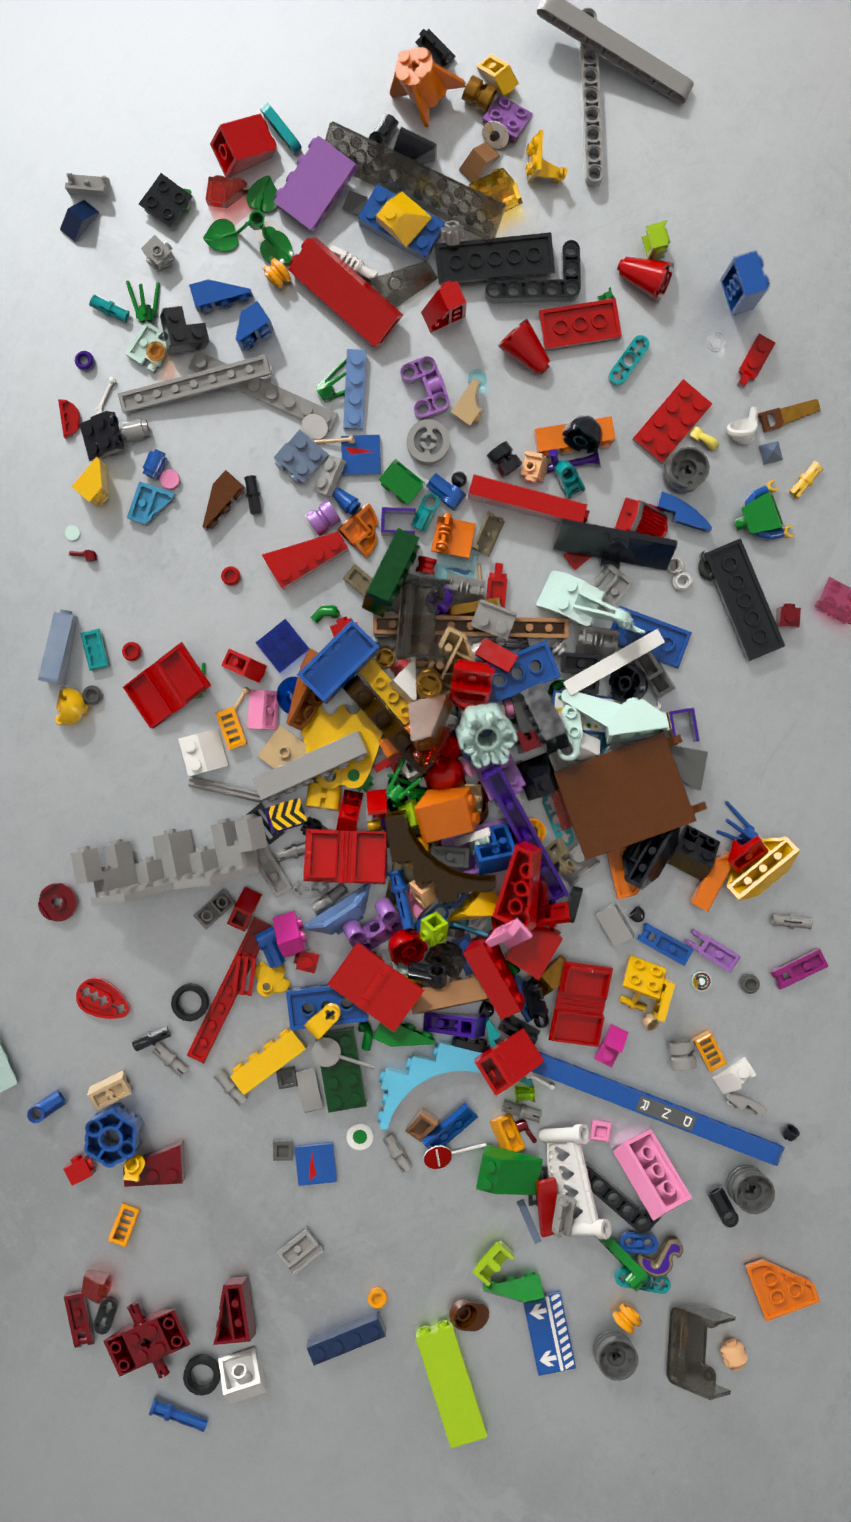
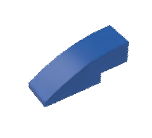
(683, 512)

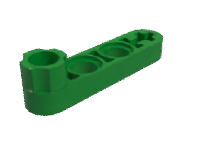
(637, 1275)

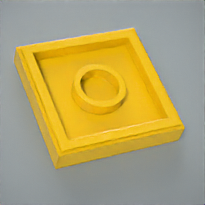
(661, 1007)

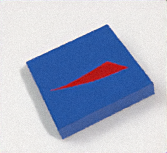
(362, 455)
(315, 1164)

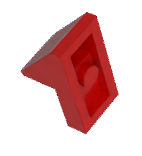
(743, 856)

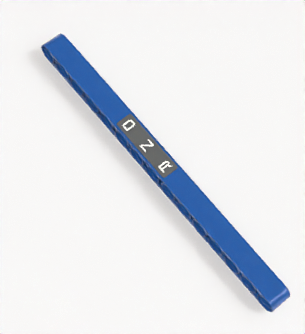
(660, 1109)

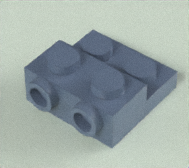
(300, 457)

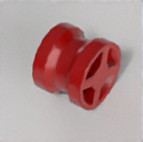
(426, 565)

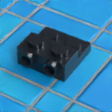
(102, 435)

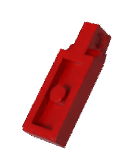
(755, 359)
(497, 584)

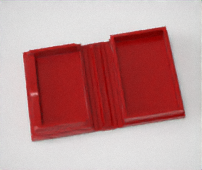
(166, 685)
(345, 856)
(375, 987)
(580, 1004)

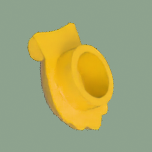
(133, 1168)

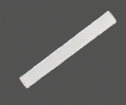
(471, 837)

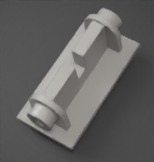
(563, 1215)

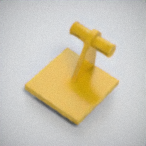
(539, 167)
(643, 979)

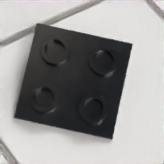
(165, 200)

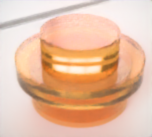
(155, 351)

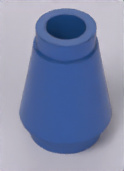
(346, 501)

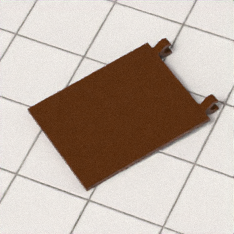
(626, 795)

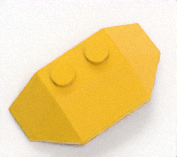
(765, 870)

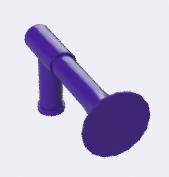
(591, 459)

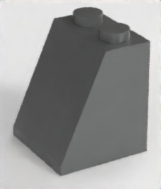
(690, 765)

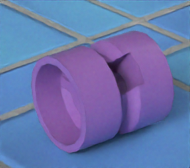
(323, 517)

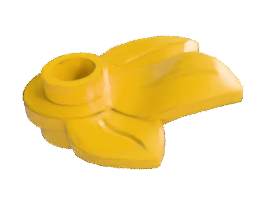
(271, 976)

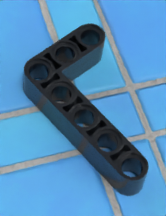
(542, 285)
(622, 1201)

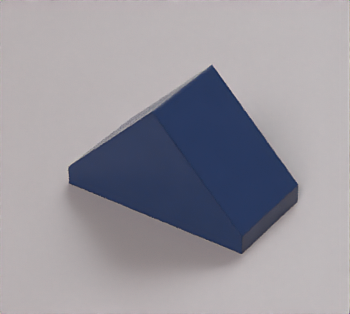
(78, 219)

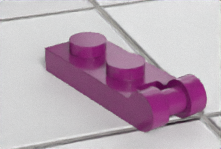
(800, 968)

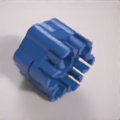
(118, 1120)

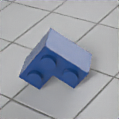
(496, 854)

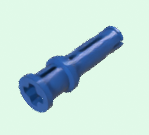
(399, 889)
(168, 1412)

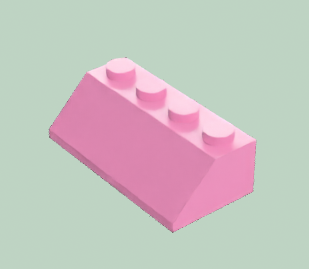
(652, 1174)

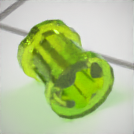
(524, 1093)

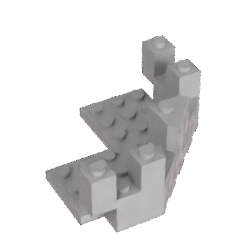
(176, 862)

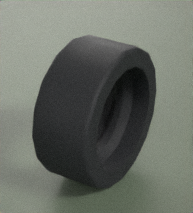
(187, 1016)
(200, 1389)

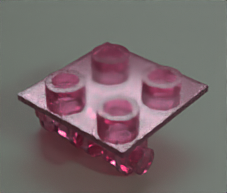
(836, 601)

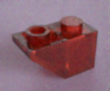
(225, 192)
(96, 1285)

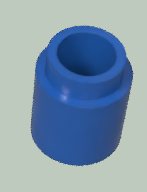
(154, 464)

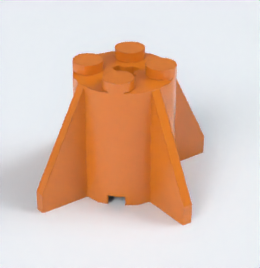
(422, 80)

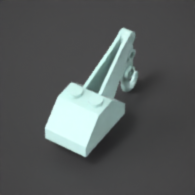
(580, 602)
(621, 723)

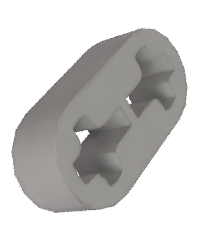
(309, 893)

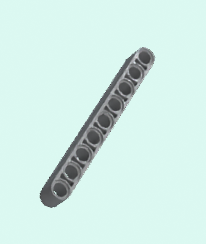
(616, 49)
(591, 108)

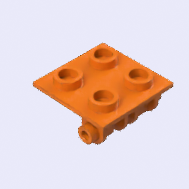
(453, 536)

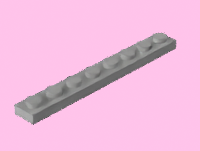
(194, 383)
(268, 392)

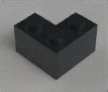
(180, 336)
(577, 663)

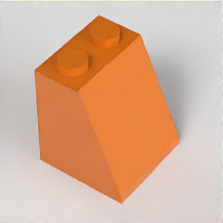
(446, 813)

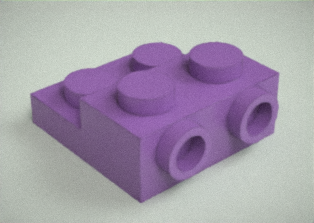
(511, 772)

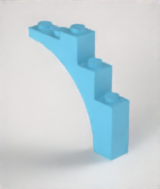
(421, 1068)

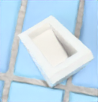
(405, 683)

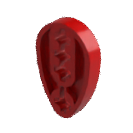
(104, 988)

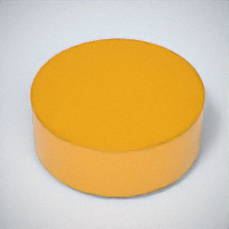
(377, 1297)

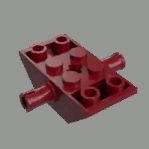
(132, 1350)

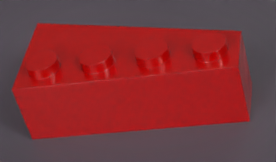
(304, 558)
(521, 887)
(494, 976)

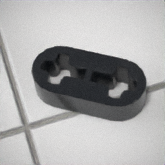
(574, 900)
(102, 1314)

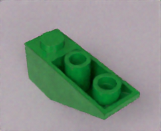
(403, 1036)
(522, 1290)

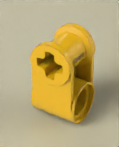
(321, 1022)

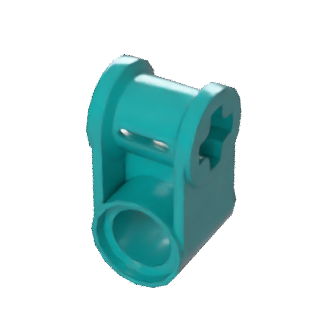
(569, 482)

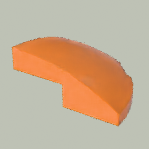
(360, 530)

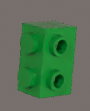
(401, 482)

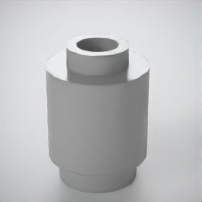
(135, 430)

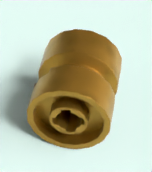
(479, 93)
(428, 682)

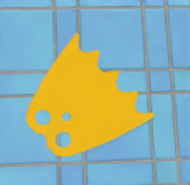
(328, 728)

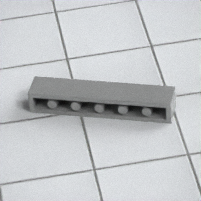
(310, 766)

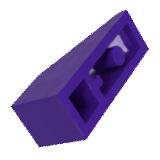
(455, 1024)

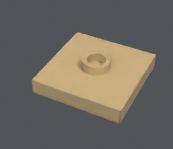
(282, 748)

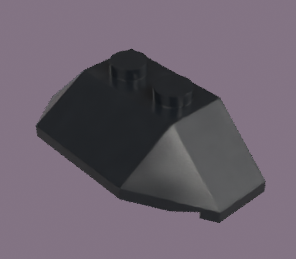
(647, 858)

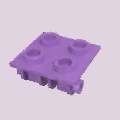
(509, 114)

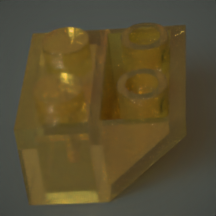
(500, 187)

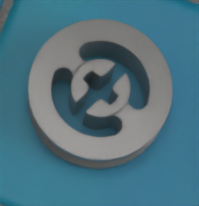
(429, 426)

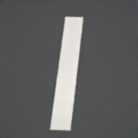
(614, 662)

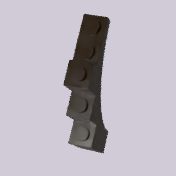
(384, 720)
(426, 868)

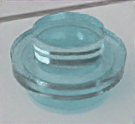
(479, 374)

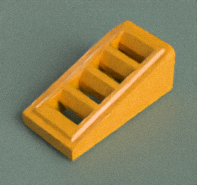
(230, 745)
(701, 1038)
(124, 1242)

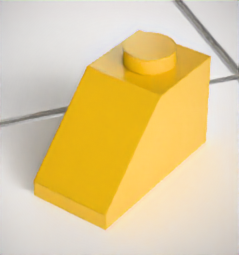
(498, 74)

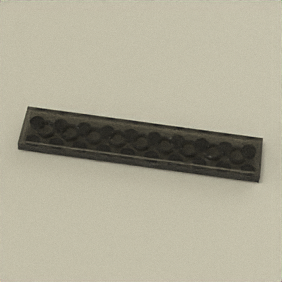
(423, 185)

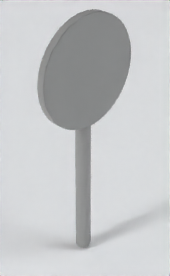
(327, 1053)

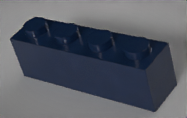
(346, 1338)

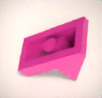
(611, 1045)

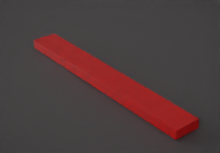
(224, 998)

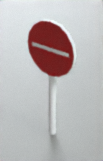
(440, 1156)

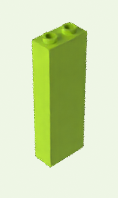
(451, 1383)

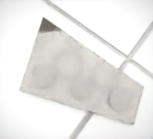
(403, 283)

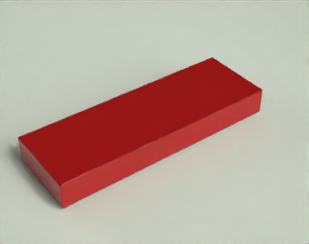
(546, 1204)

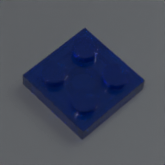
(282, 645)

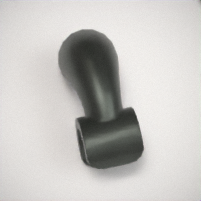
(704, 572)

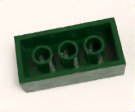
(391, 573)
(344, 1080)

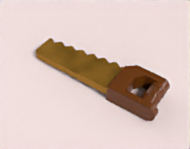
(785, 415)

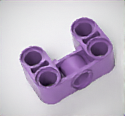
(433, 383)
(378, 929)

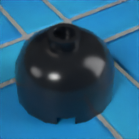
(583, 433)
(628, 683)

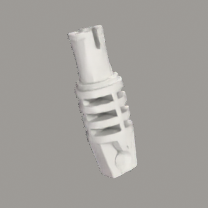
(353, 262)

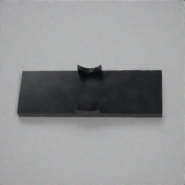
(496, 260)
(614, 545)
(744, 599)

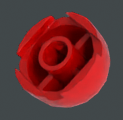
(446, 773)
(406, 947)

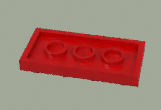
(580, 324)
(672, 421)

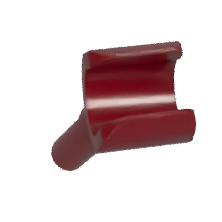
(89, 555)
(523, 1126)

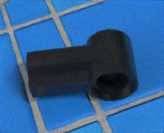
(384, 129)
(433, 974)
(723, 1206)

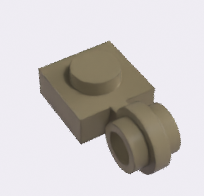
(558, 852)

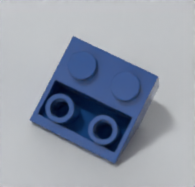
(253, 326)

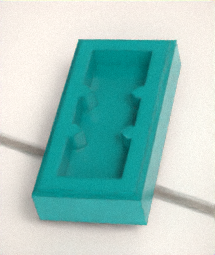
(94, 649)

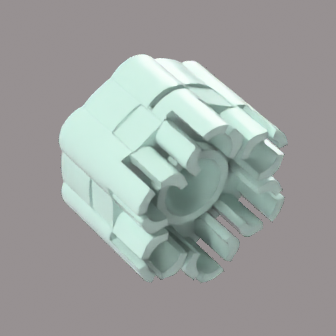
(489, 748)

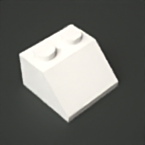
(203, 752)
(242, 1376)

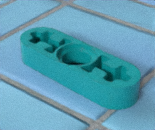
(280, 128)
(632, 346)
(550, 816)
(655, 1289)

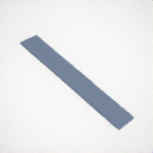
(529, 1221)

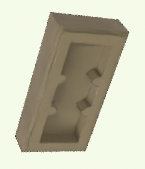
(358, 579)

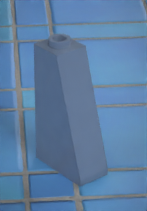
(58, 648)

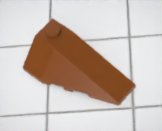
(304, 700)

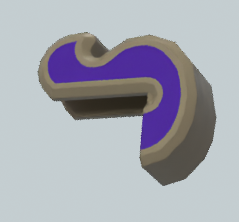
(663, 1262)

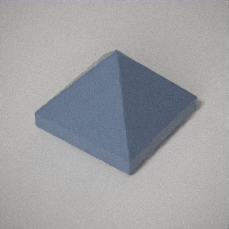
(771, 452)

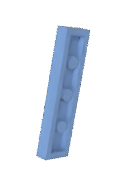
(354, 389)

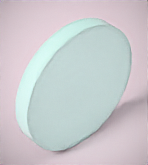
(72, 532)

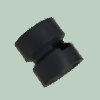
(503, 452)

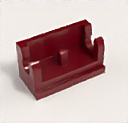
(527, 742)

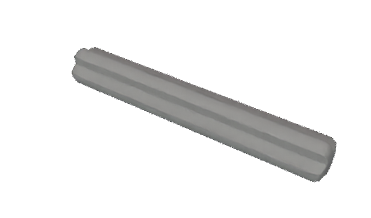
(224, 789)

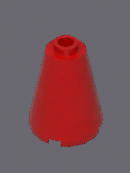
(646, 274)
(526, 348)

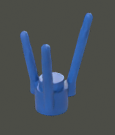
(745, 833)

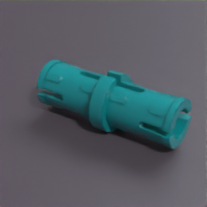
(109, 308)

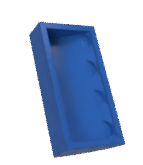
(339, 661)

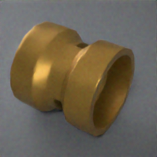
(385, 658)

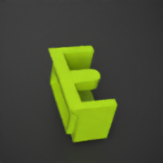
(656, 240)
(492, 1261)

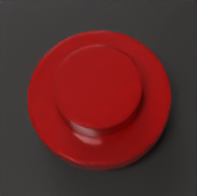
(230, 576)
(131, 651)

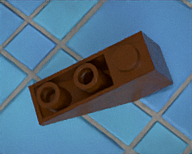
(222, 494)

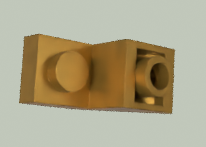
(551, 977)

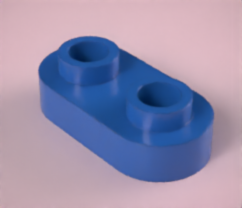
(637, 1244)

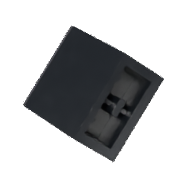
(694, 852)

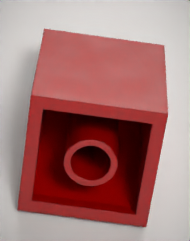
(242, 144)
(535, 952)

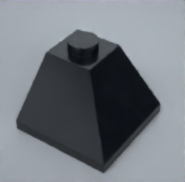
(415, 146)
(538, 777)

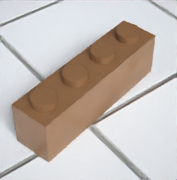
(453, 994)

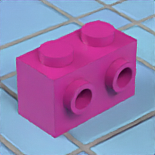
(289, 933)

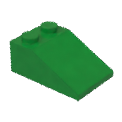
(508, 1172)

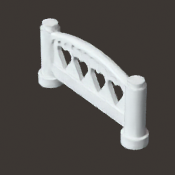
(570, 1140)

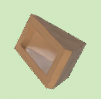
(478, 161)
(422, 1124)

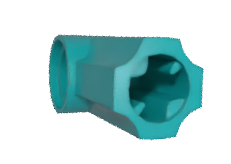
(425, 514)

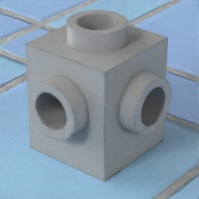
(158, 252)

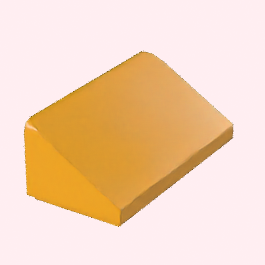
(507, 1133)

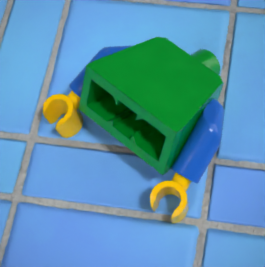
(762, 515)

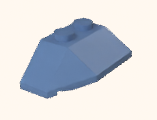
(348, 908)

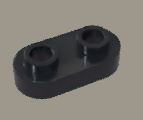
(478, 1045)

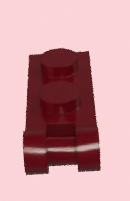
(79, 1319)

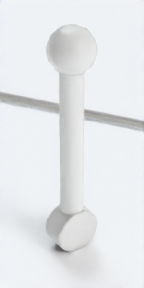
(111, 380)
(551, 1086)

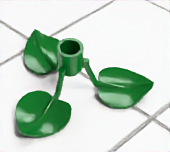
(261, 195)

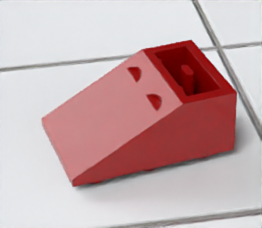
(508, 1061)

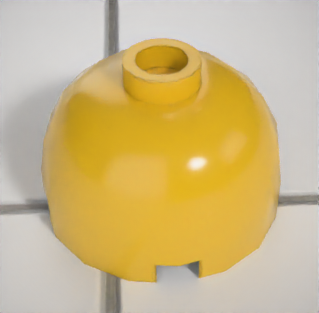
(70, 707)

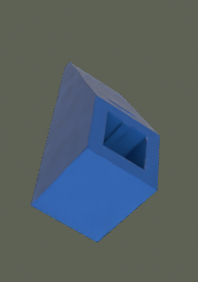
(212, 294)

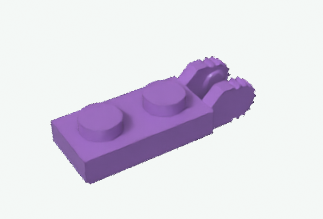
(715, 951)

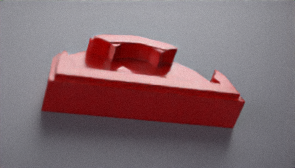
(70, 418)

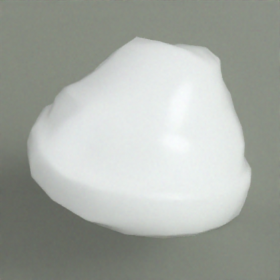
(744, 430)

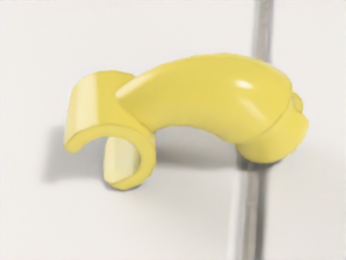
(710, 442)

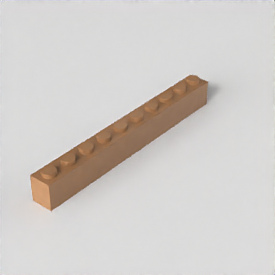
(522, 627)

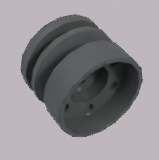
(695, 466)
(761, 1190)
(620, 1364)

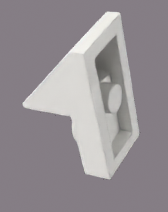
(734, 1076)

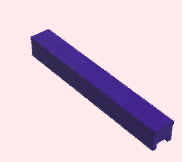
(522, 826)

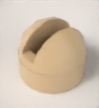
(650, 1022)

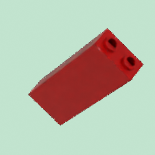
(344, 291)
(526, 500)

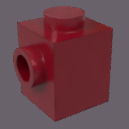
(788, 616)

